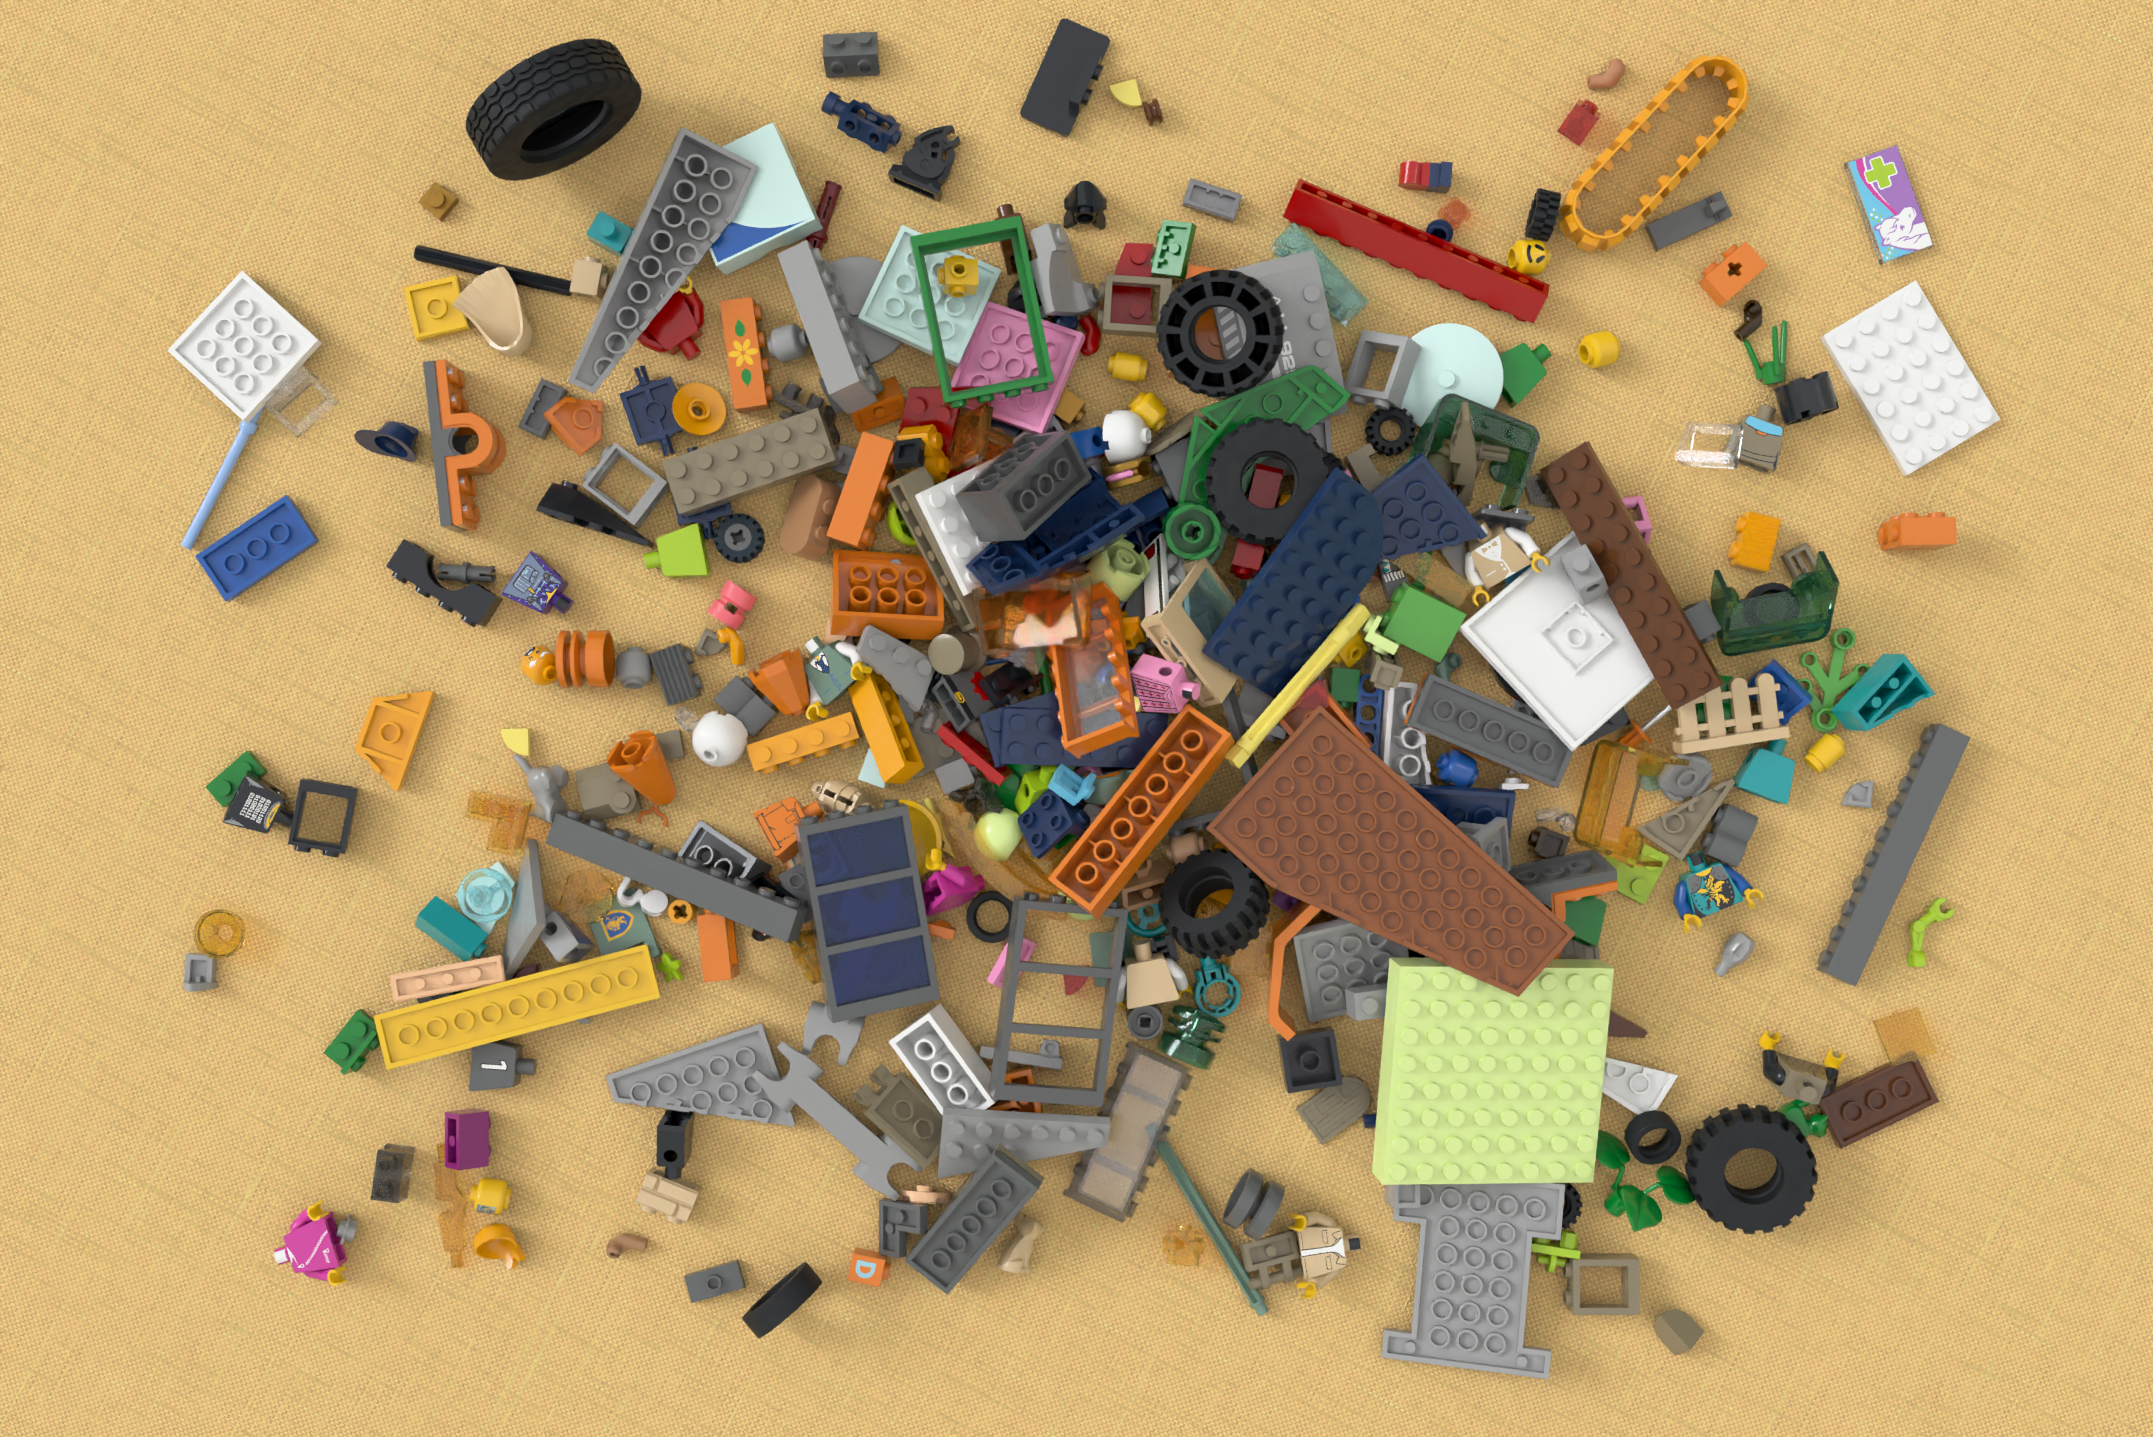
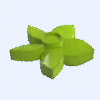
(670, 966)

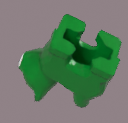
(1814, 1125)

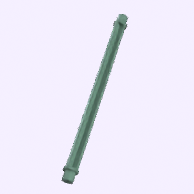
(1211, 1226)

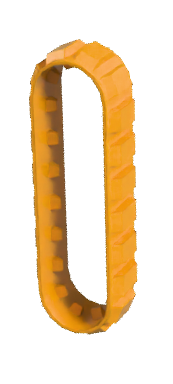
(1737, 84)

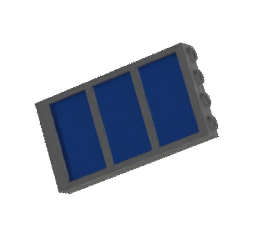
(867, 910)

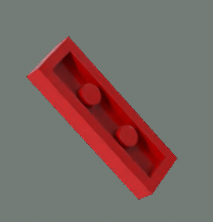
(973, 753)

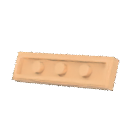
(448, 978)

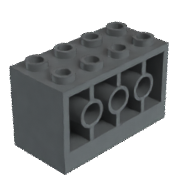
(1023, 486)

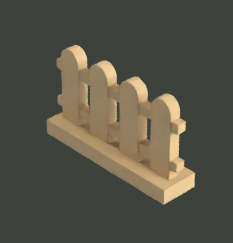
(1741, 717)

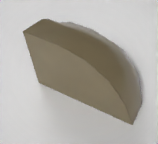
(1677, 1331)

